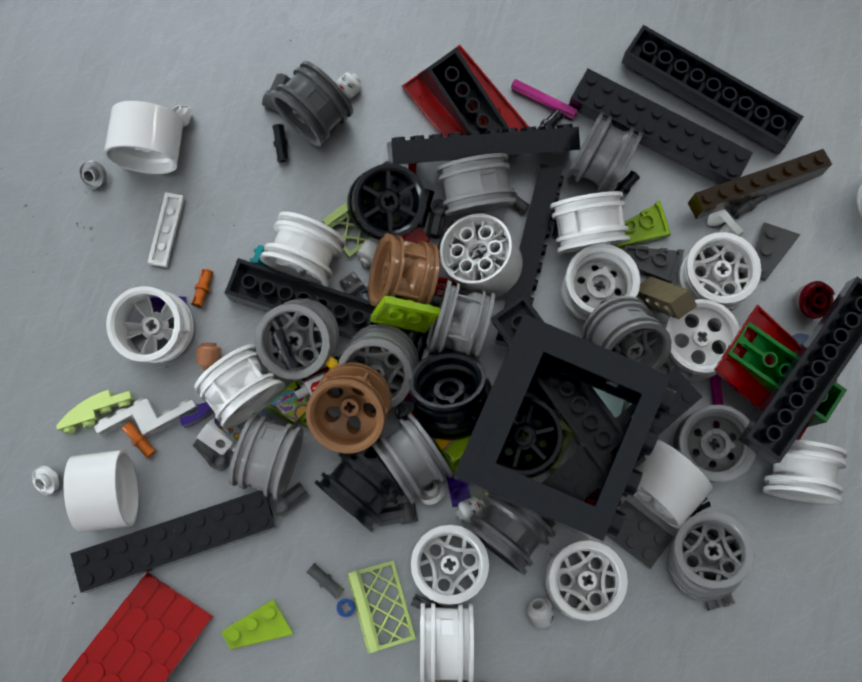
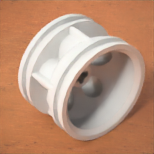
(681, 358)
(238, 386)

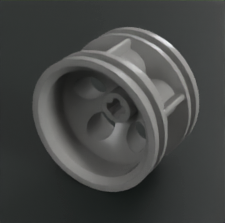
(462, 320)

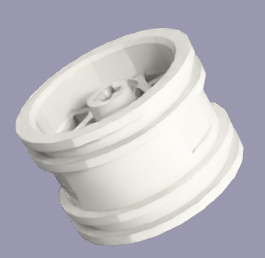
(719, 272)
(455, 556)
(595, 580)
(446, 643)

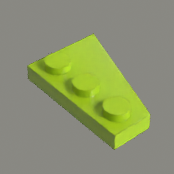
(647, 226)
(259, 626)

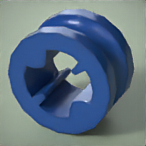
(340, 611)

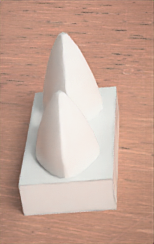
(723, 216)

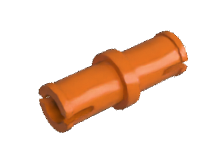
(202, 288)
(138, 439)

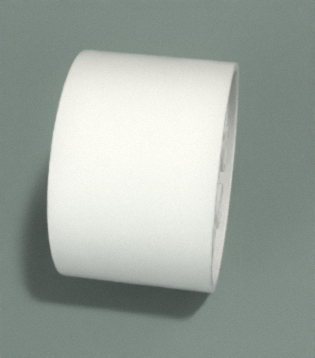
(143, 137)
(470, 233)
(671, 485)
(101, 491)

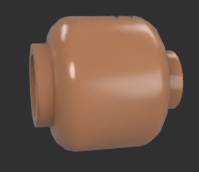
(207, 354)

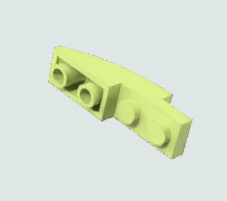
(88, 411)

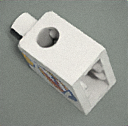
(218, 438)

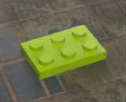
(405, 314)

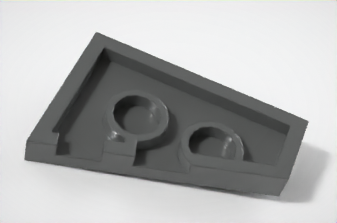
(772, 247)
(655, 262)

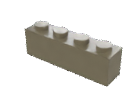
(666, 297)

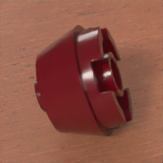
(814, 299)

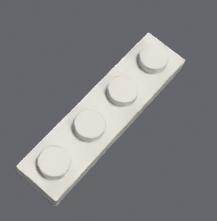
(166, 230)

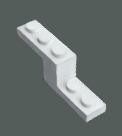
(146, 417)

